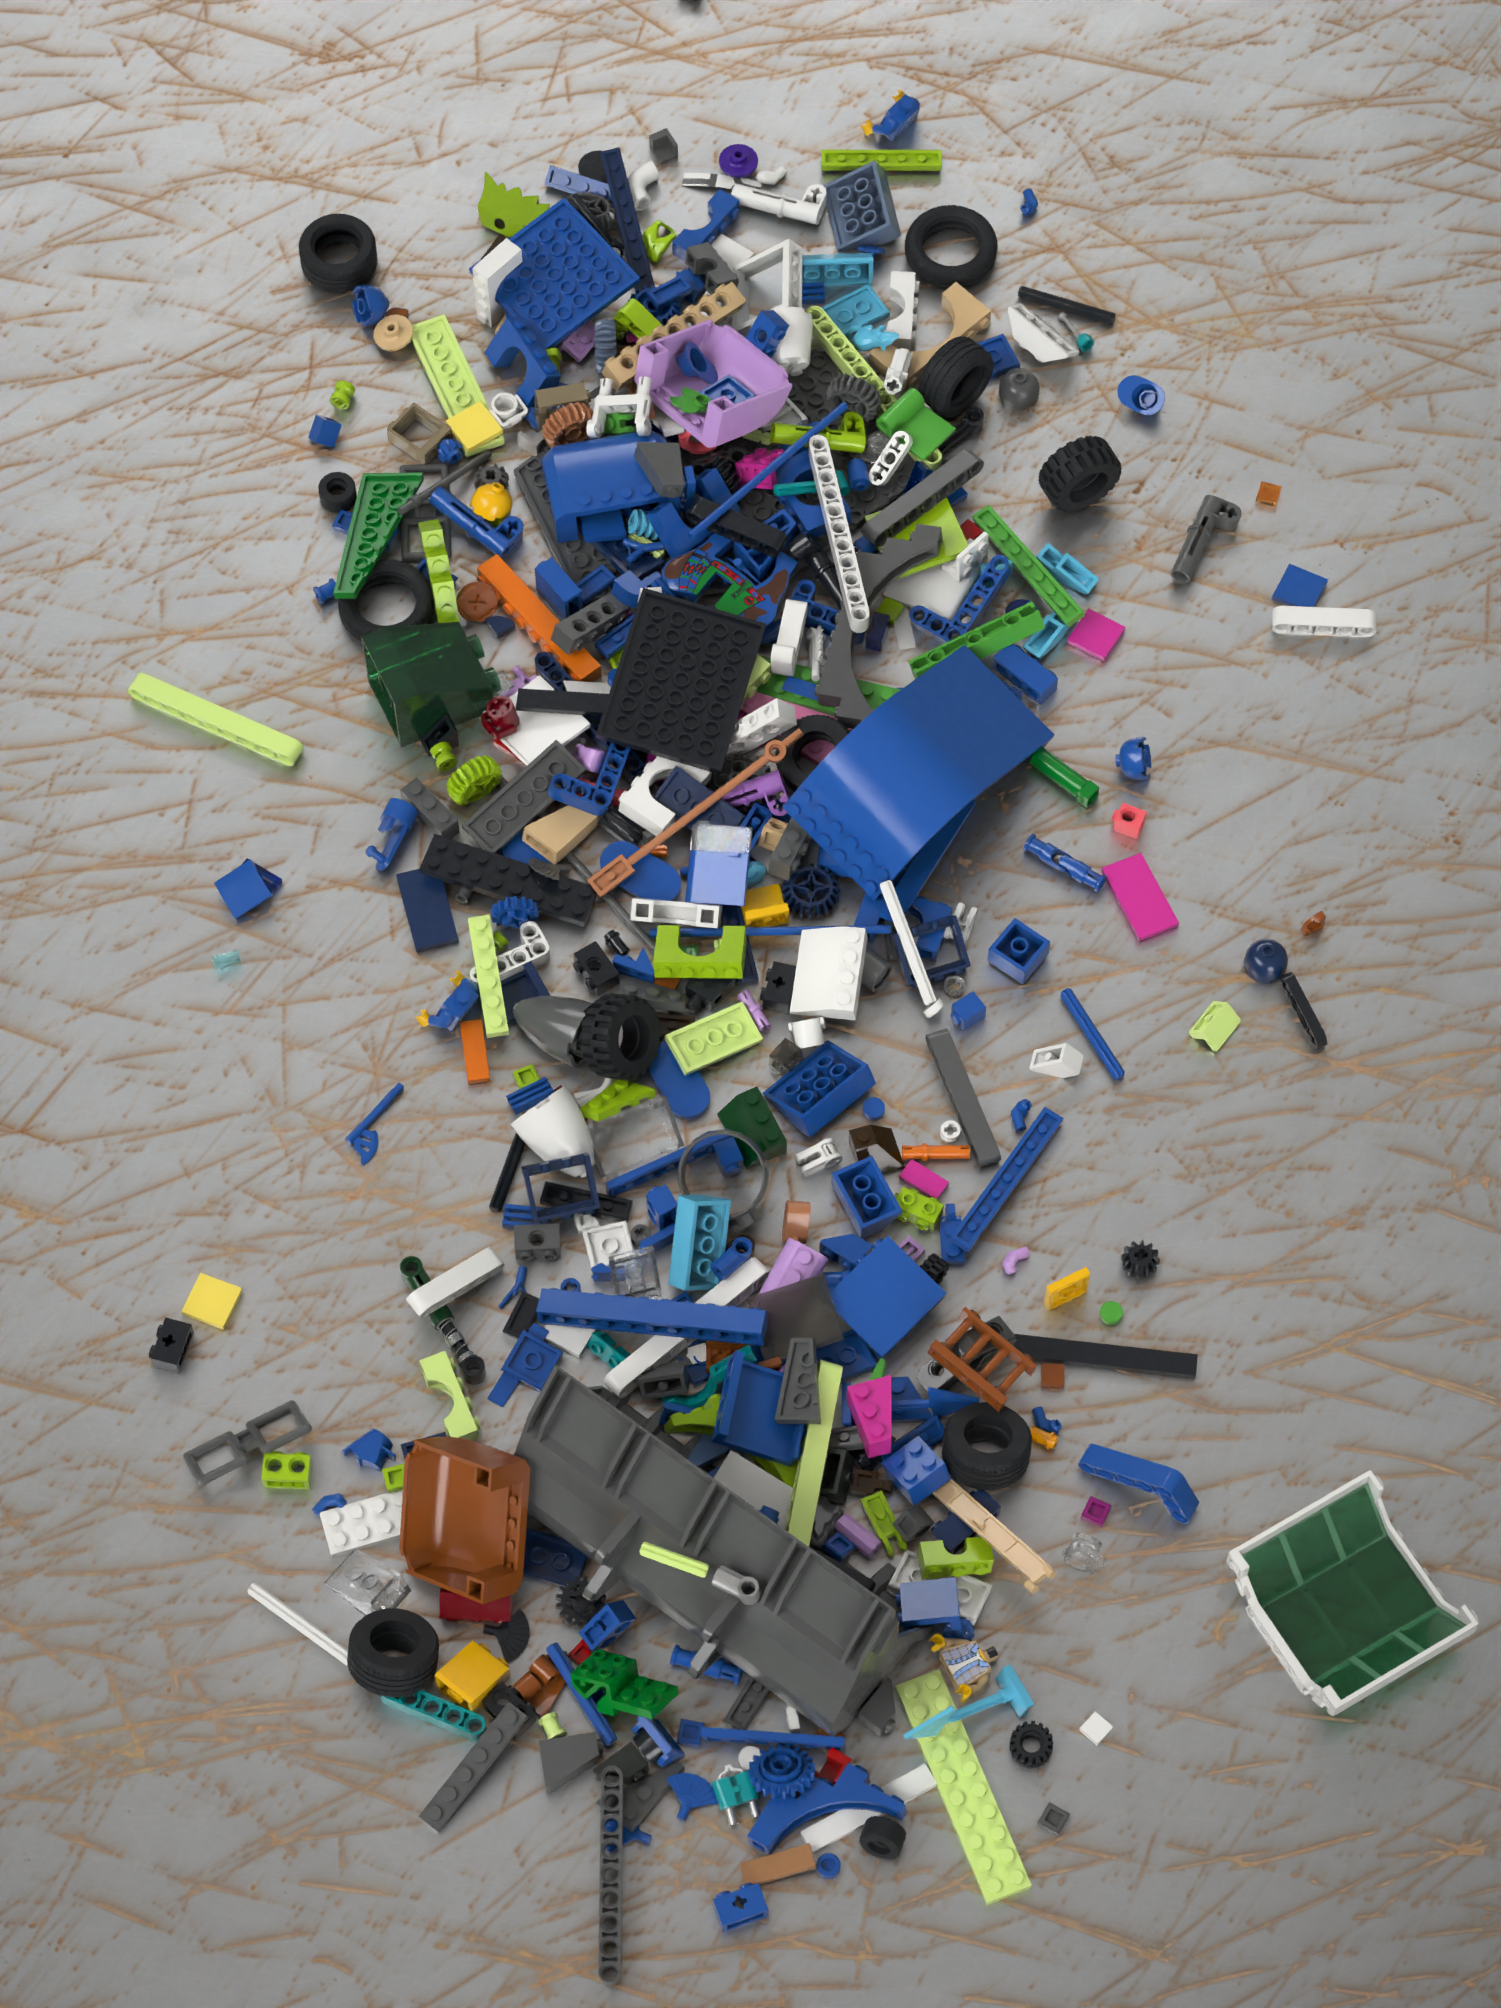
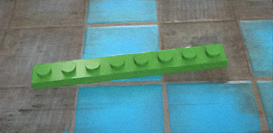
(1028, 566)

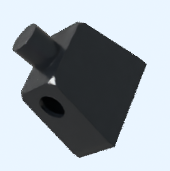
(707, 992)

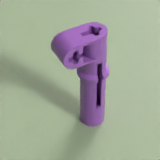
(758, 788)

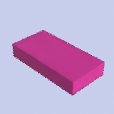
(923, 1180)

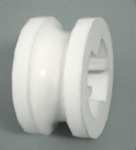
(944, 1131)

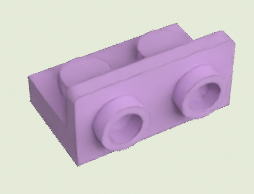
(580, 341)

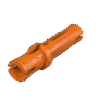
(935, 1152)

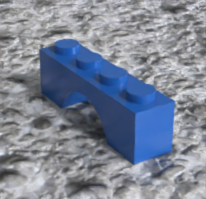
(722, 210)

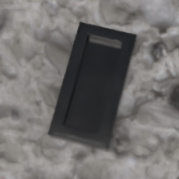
(522, 1315)

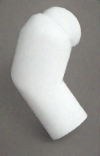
(770, 177)

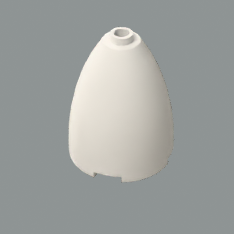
(555, 1130)

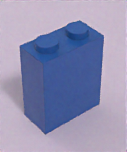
(557, 589)

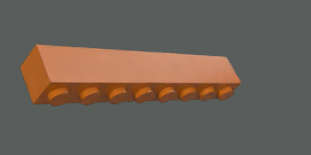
(535, 618)

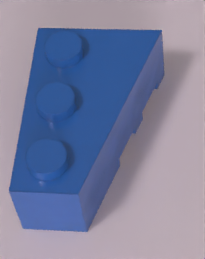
(757, 562)

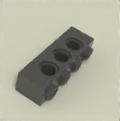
(589, 623)

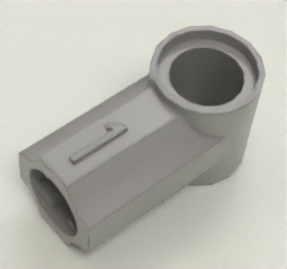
(735, 1584)

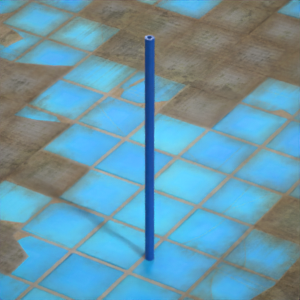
(767, 471)
(770, 931)

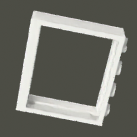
(791, 255)

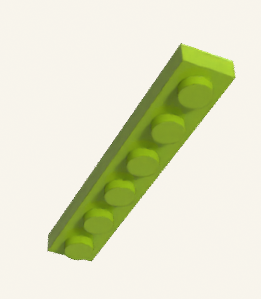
(888, 159)

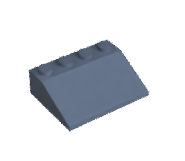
(862, 208)

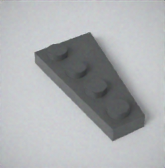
(799, 1388)

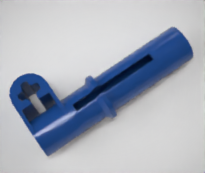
(476, 526)

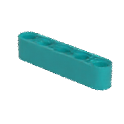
(441, 1717)

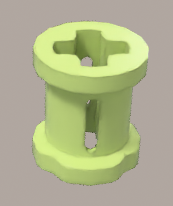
(552, 1726)

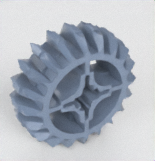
(604, 342)

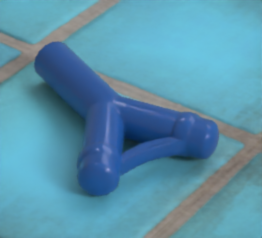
(640, 548)

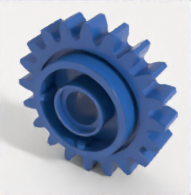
(781, 1771)

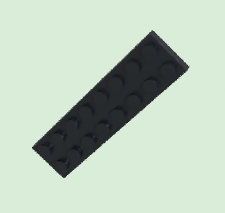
(505, 878)

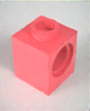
(1130, 828)

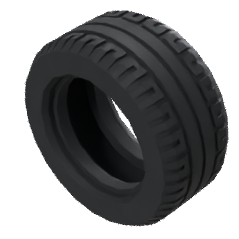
(335, 229)
(956, 376)

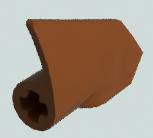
(541, 1684)

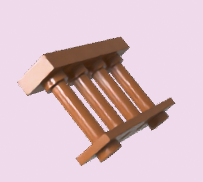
(977, 1380)

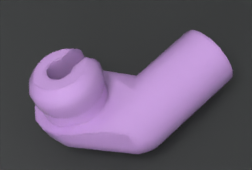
(1012, 1257)

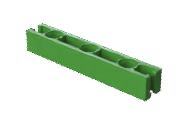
(985, 638)

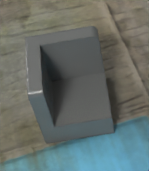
(663, 146)

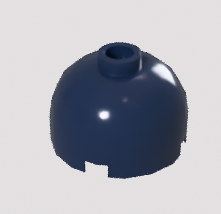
(1265, 960)

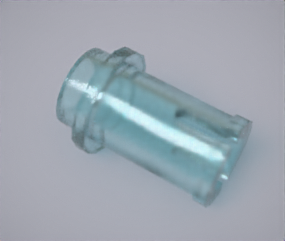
(225, 959)

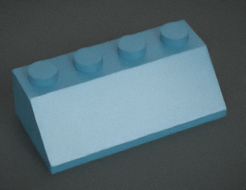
(838, 269)
(698, 1241)

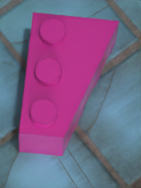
(872, 1414)

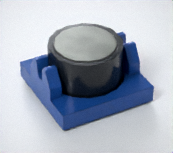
(656, 1742)

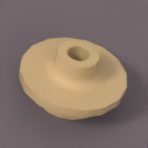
(393, 332)

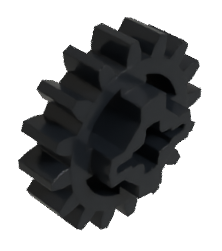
(572, 1600)

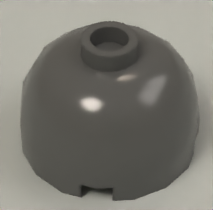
(1019, 389)

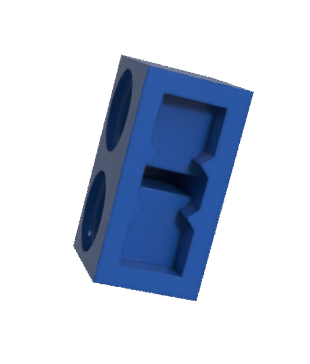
(661, 1207)
(607, 1625)

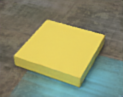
(474, 426)
(212, 1301)

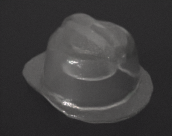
(874, 447)

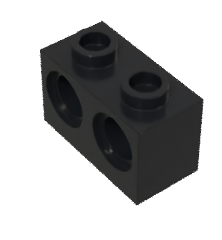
(503, 1691)

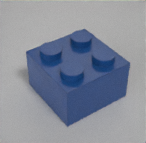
(1018, 951)
(916, 1470)

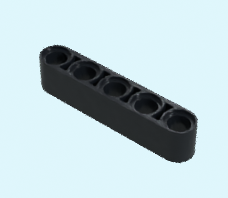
(738, 528)

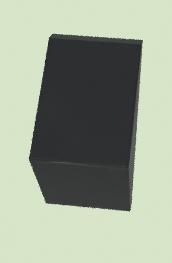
(442, 731)

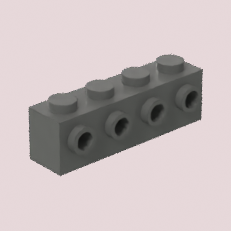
(789, 851)

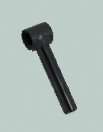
(576, 201)
(966, 426)

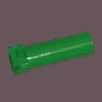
(1065, 776)

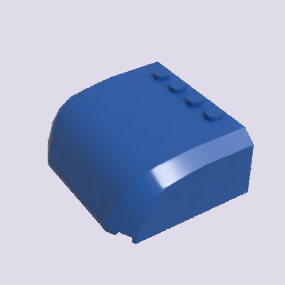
(597, 479)

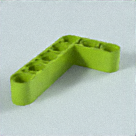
(636, 319)

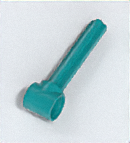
(809, 487)

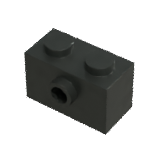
(837, 1475)

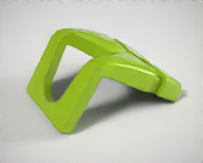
(653, 244)

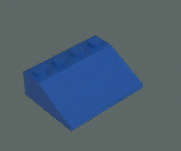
(820, 1087)

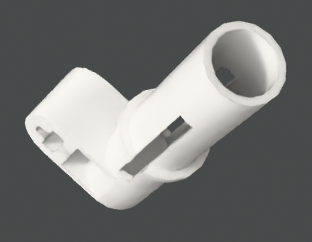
(807, 210)

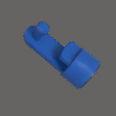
(400, 818)

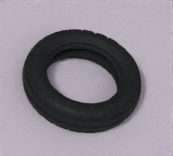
(951, 217)
(390, 571)

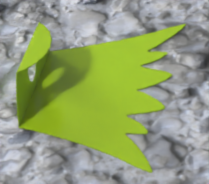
(508, 206)

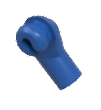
(1031, 202)
(1018, 1114)

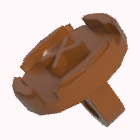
(477, 601)

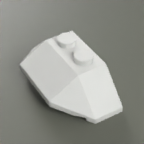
(1038, 335)

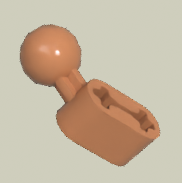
(796, 1221)

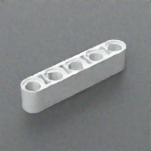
(1324, 621)
(455, 1282)

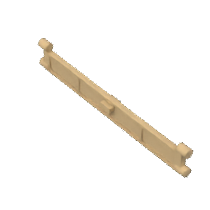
(995, 1534)

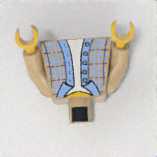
(965, 1664)

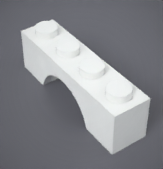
(902, 292)
(676, 912)

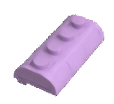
(794, 1265)

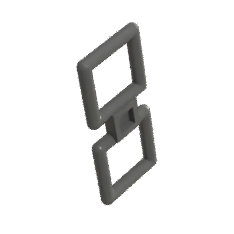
(424, 513)
(247, 1441)

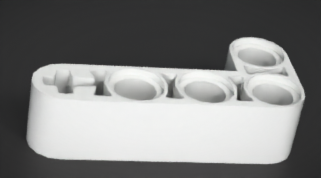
(786, 650)
(524, 952)

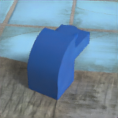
(628, 585)

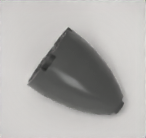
(554, 1025)

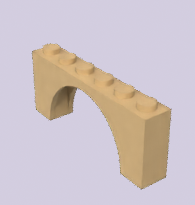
(968, 318)

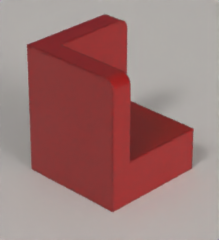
(834, 1765)

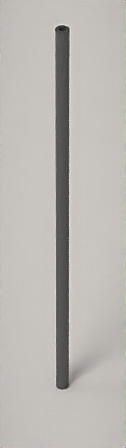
(611, 901)

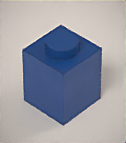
(968, 1011)
(728, 1156)

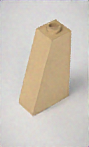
(560, 832)

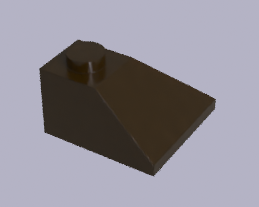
(880, 1144)

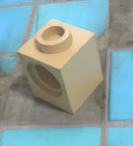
(772, 833)

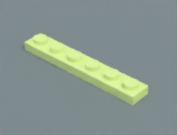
(488, 976)

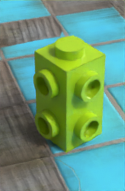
(919, 1209)

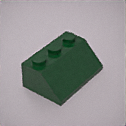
(752, 1117)

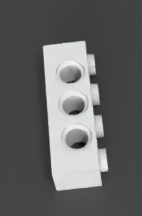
(761, 726)

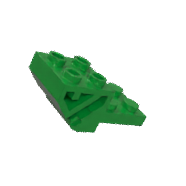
(622, 1685)

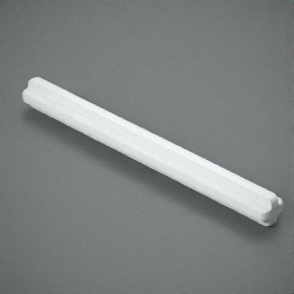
(908, 942)
(298, 1622)

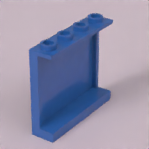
(885, 1296)
(749, 1410)

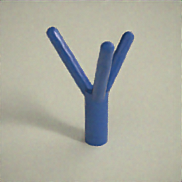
(519, 1284)

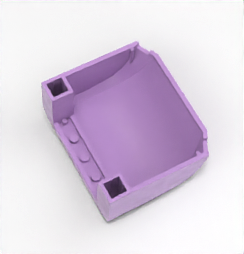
(729, 355)

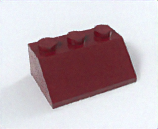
(458, 1607)

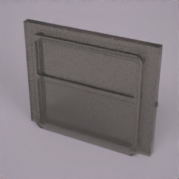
(797, 1312)

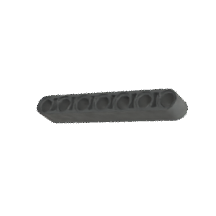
(922, 497)
(963, 1098)

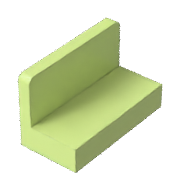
(1215, 1024)

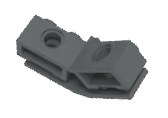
(947, 1381)

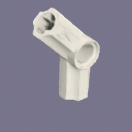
(898, 372)

